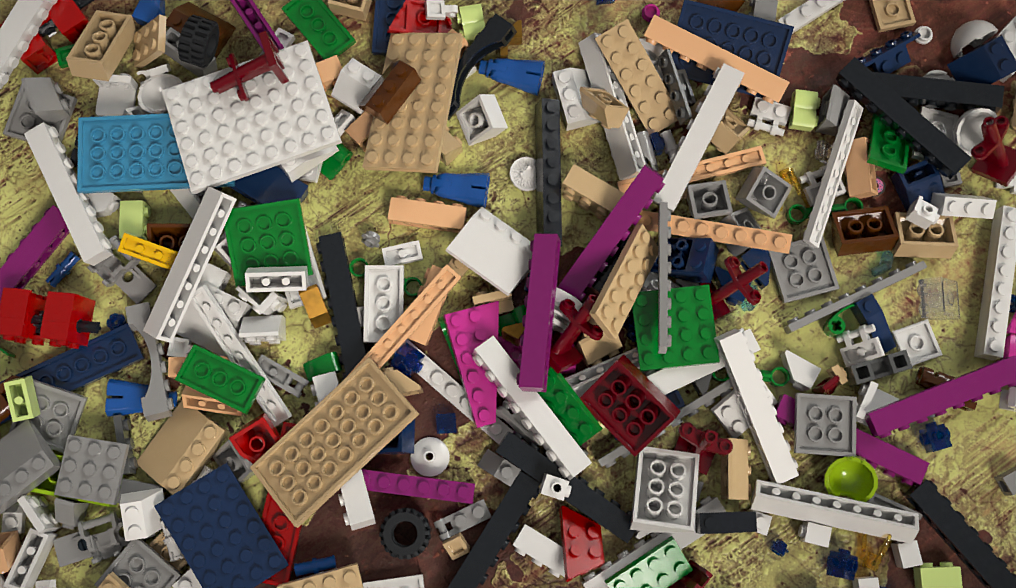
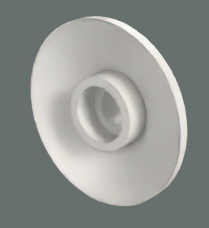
(440, 457)

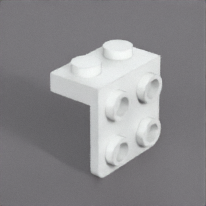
(116, 95)
(272, 305)
(871, 399)

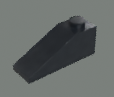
(726, 522)

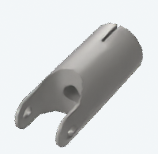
(647, 149)

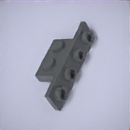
(678, 87)

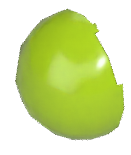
(851, 478)

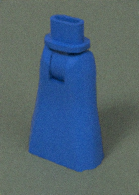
(520, 74)
(464, 188)
(127, 397)

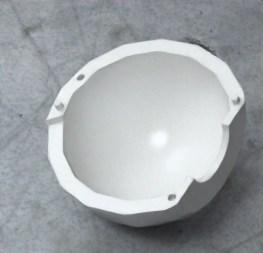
(973, 34)
(150, 93)
(968, 129)

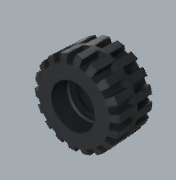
(198, 41)
(389, 541)

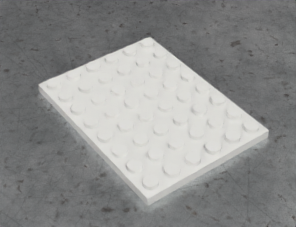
(235, 138)

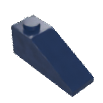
(869, 312)

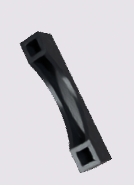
(494, 36)

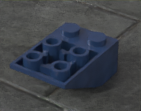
(918, 180)
(691, 259)

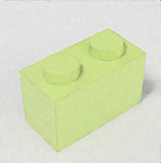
(134, 218)
(22, 398)
(938, 576)

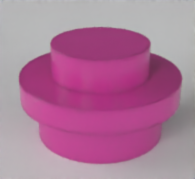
(649, 11)

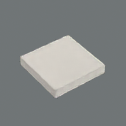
(918, 341)

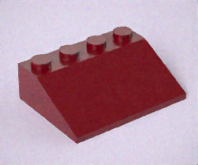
(629, 405)

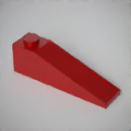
(255, 438)

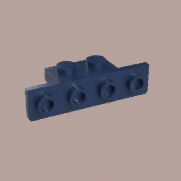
(891, 55)

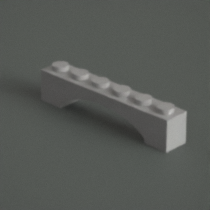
(156, 401)

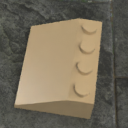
(182, 448)

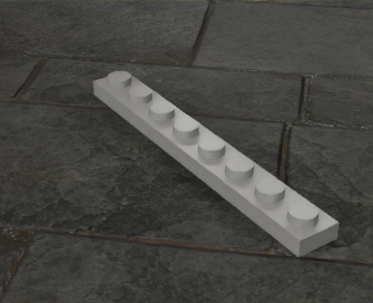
(664, 284)
(847, 299)
(690, 410)

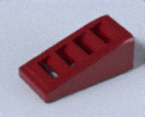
(827, 386)

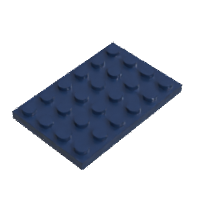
(743, 35)
(221, 532)

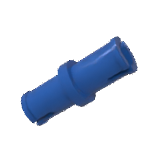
(63, 269)
(315, 565)

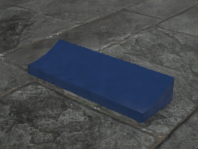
(270, 186)

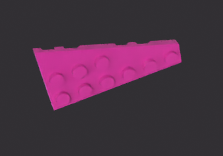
(466, 332)

